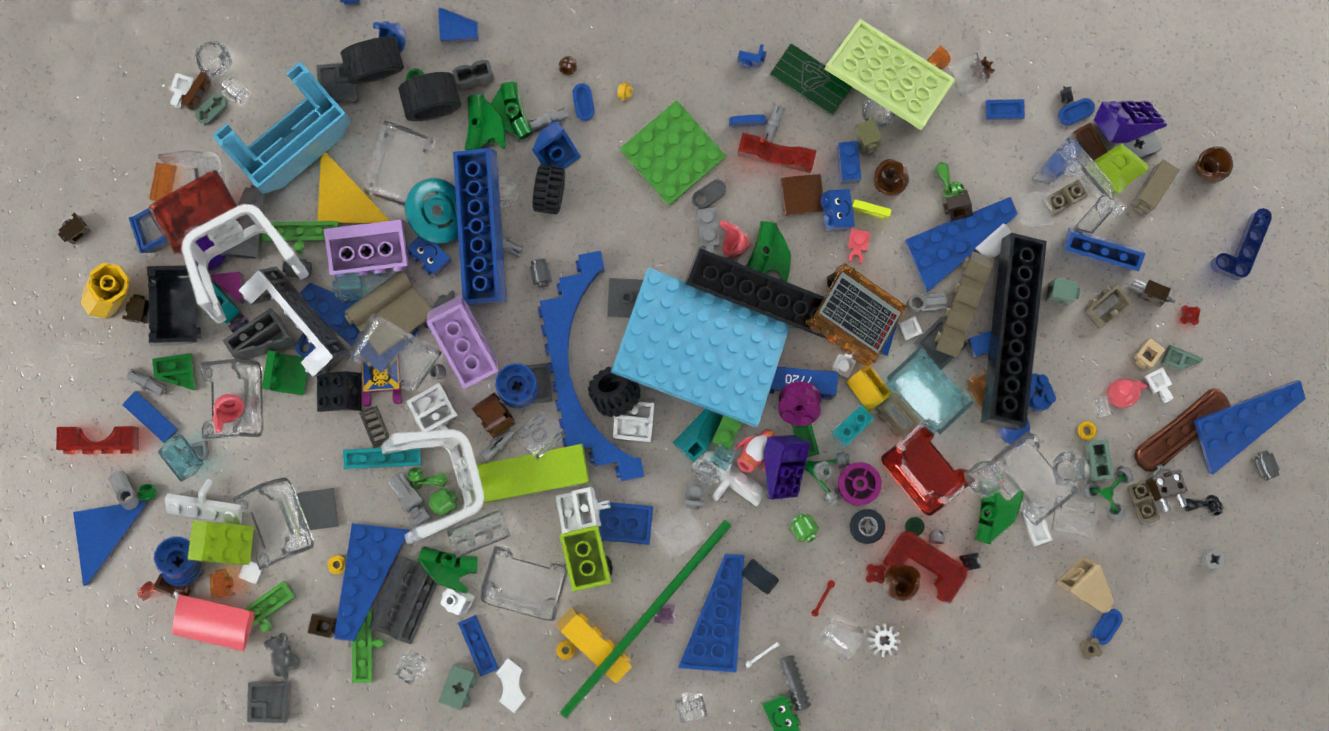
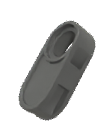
(712, 191)

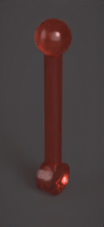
(815, 612)

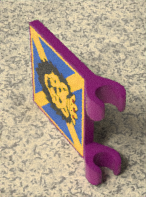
(378, 382)

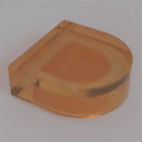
(940, 58)

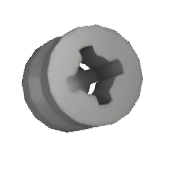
(1209, 561)

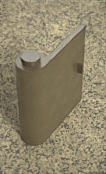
(393, 301)

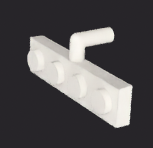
(737, 481)
(203, 508)

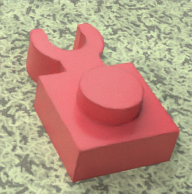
(858, 242)

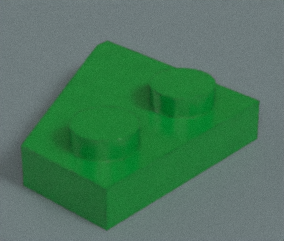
(176, 370)

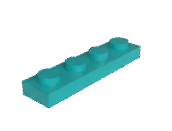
(376, 459)

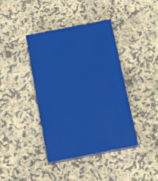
(626, 523)

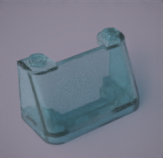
(929, 391)

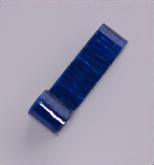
(1246, 242)

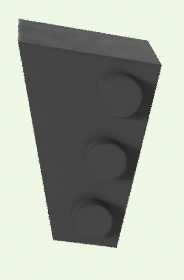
(259, 336)

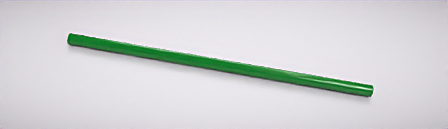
(645, 619)

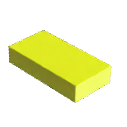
(871, 209)

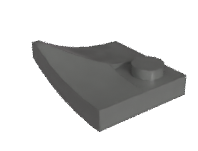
(335, 82)
(268, 702)

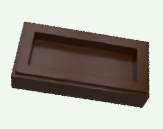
(1090, 141)

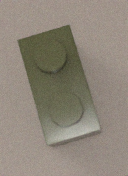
(867, 136)

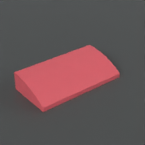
(212, 622)

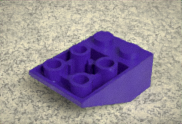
(1128, 120)
(785, 465)

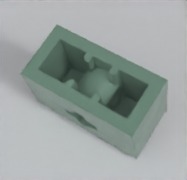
(1062, 292)
(1099, 460)
(450, 695)

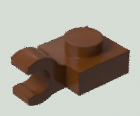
(163, 587)

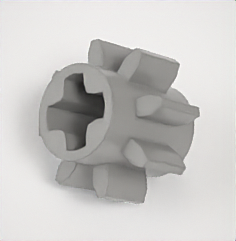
(419, 517)

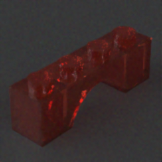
(785, 156)
(121, 439)

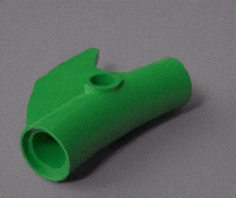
(505, 101)
(483, 124)
(778, 253)
(997, 516)
(447, 568)

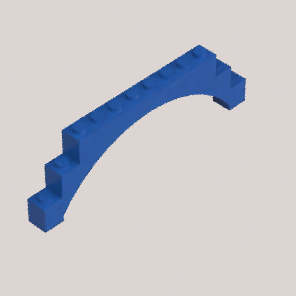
(558, 319)

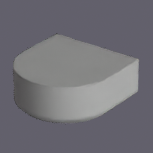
(201, 449)

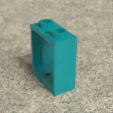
(852, 426)

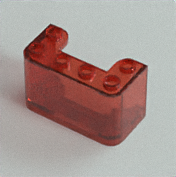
(949, 571)

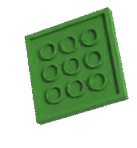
(672, 152)

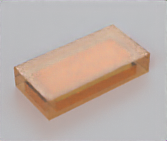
(162, 181)

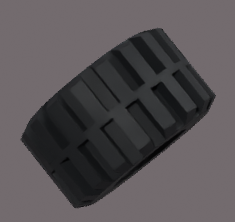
(548, 189)
(613, 393)

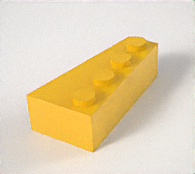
(591, 643)

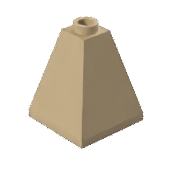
(1088, 584)

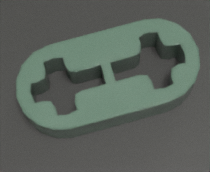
(215, 112)

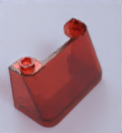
(190, 208)
(924, 471)

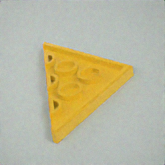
(342, 199)

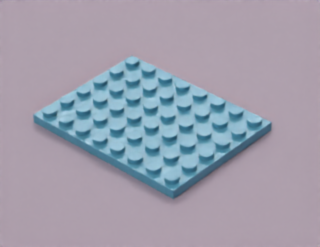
(700, 348)

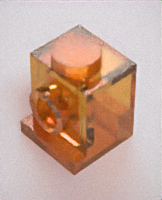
(221, 583)

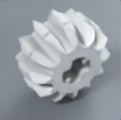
(884, 632)

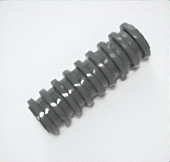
(794, 683)

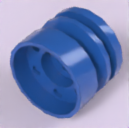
(509, 377)
(168, 557)

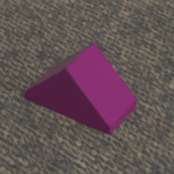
(231, 283)

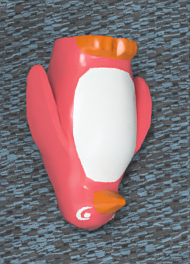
(753, 451)

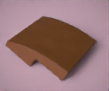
(801, 194)

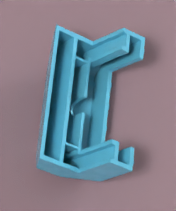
(293, 140)

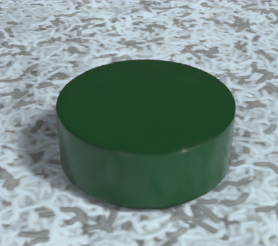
(915, 525)

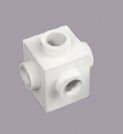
(456, 602)

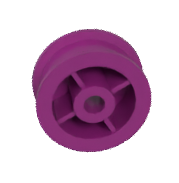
(799, 403)
(848, 483)

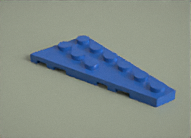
(947, 245)
(333, 312)
(1237, 426)
(716, 633)

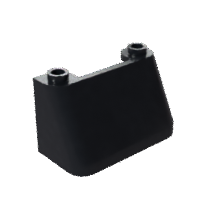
(171, 306)

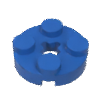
(1045, 391)

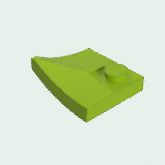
(1121, 166)

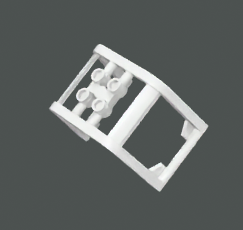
(205, 291)
(464, 468)

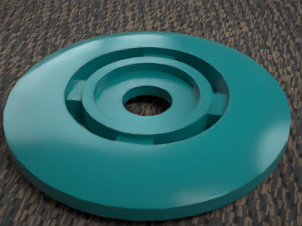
(420, 213)

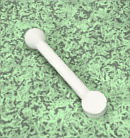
(748, 664)

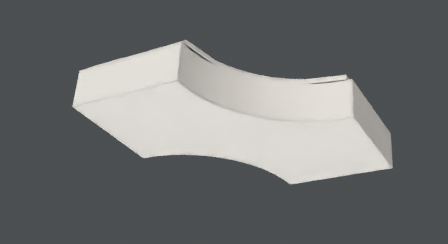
(512, 693)

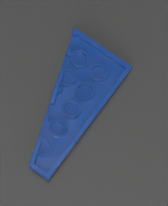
(366, 569)

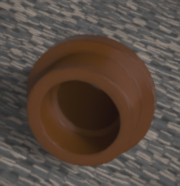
(567, 65)

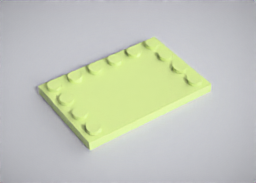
(890, 74)

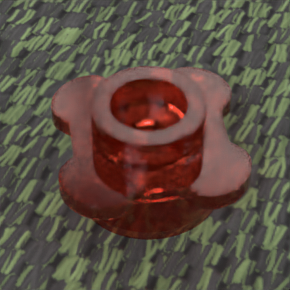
(1190, 310)
(880, 576)

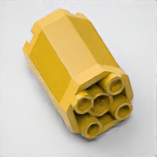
(105, 290)

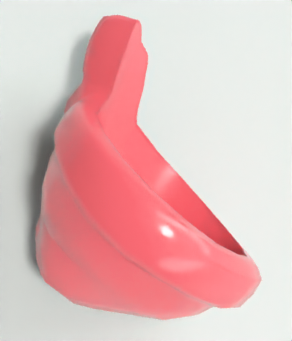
(735, 241)
(1125, 392)
(226, 410)

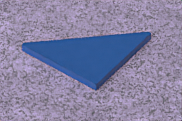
(99, 534)

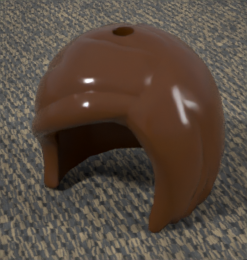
(1219, 164)
(889, 180)
(901, 582)

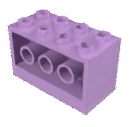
(371, 235)
(462, 341)

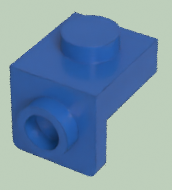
(749, 59)

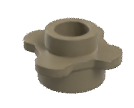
(1085, 645)

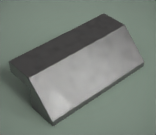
(404, 601)

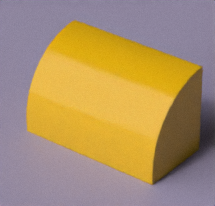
(869, 387)

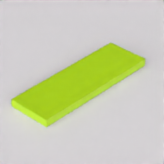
(528, 475)

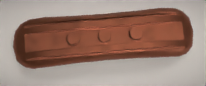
(1178, 433)

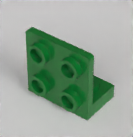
(284, 373)

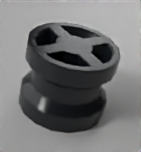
(970, 561)

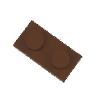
(193, 95)

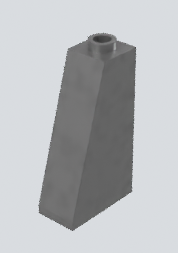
(251, 247)

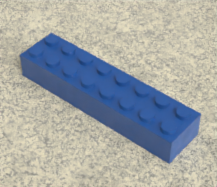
(479, 226)

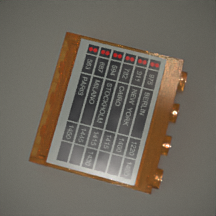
(857, 315)

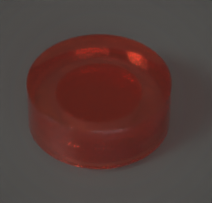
(146, 591)

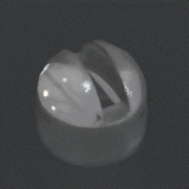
(1119, 208)

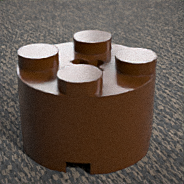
(494, 415)

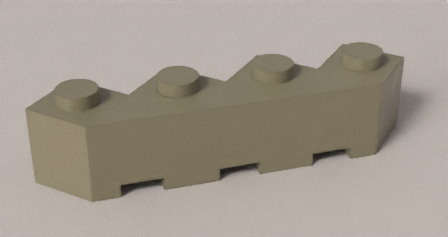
(962, 309)

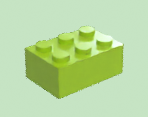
(220, 542)
(585, 558)

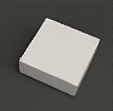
(910, 328)
(250, 573)

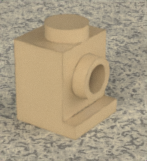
(1154, 351)

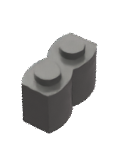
(478, 73)

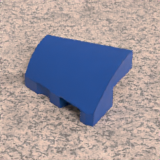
(457, 27)

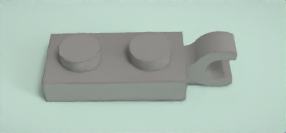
(708, 228)

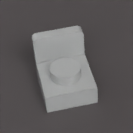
(695, 495)

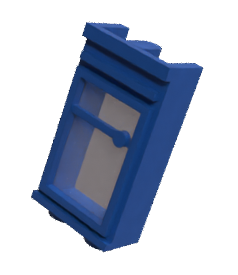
(146, 233)

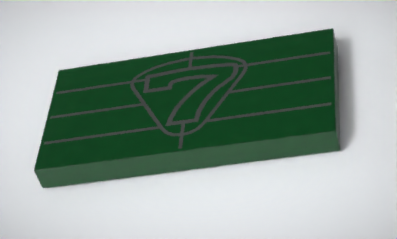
(810, 79)

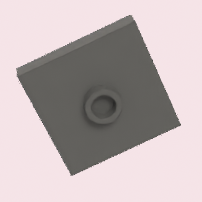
(622, 296)

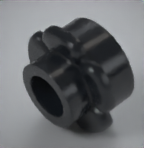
(1066, 94)

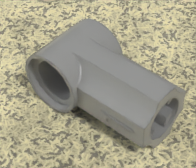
(929, 302)
(123, 489)
(407, 494)

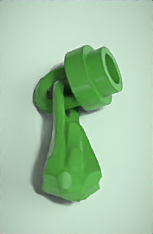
(957, 187)
(416, 474)

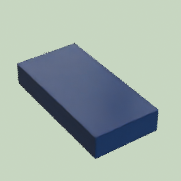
(1005, 109)

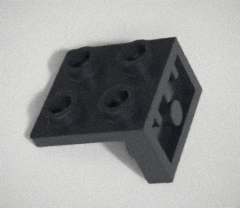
(339, 391)

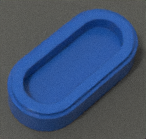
(583, 102)
(1076, 111)
(747, 120)
(1107, 626)

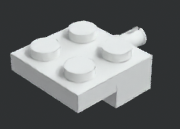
(432, 409)
(636, 423)
(579, 509)

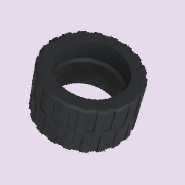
(372, 60)
(429, 96)

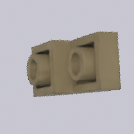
(1067, 196)
(1143, 503)

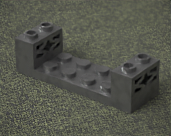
(273, 284)

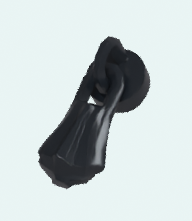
(1215, 507)

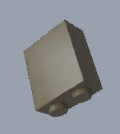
(1154, 187)

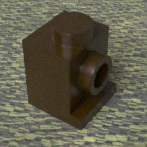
(958, 206)
(73, 229)
(137, 309)
(316, 627)

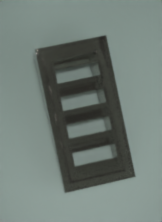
(370, 410)

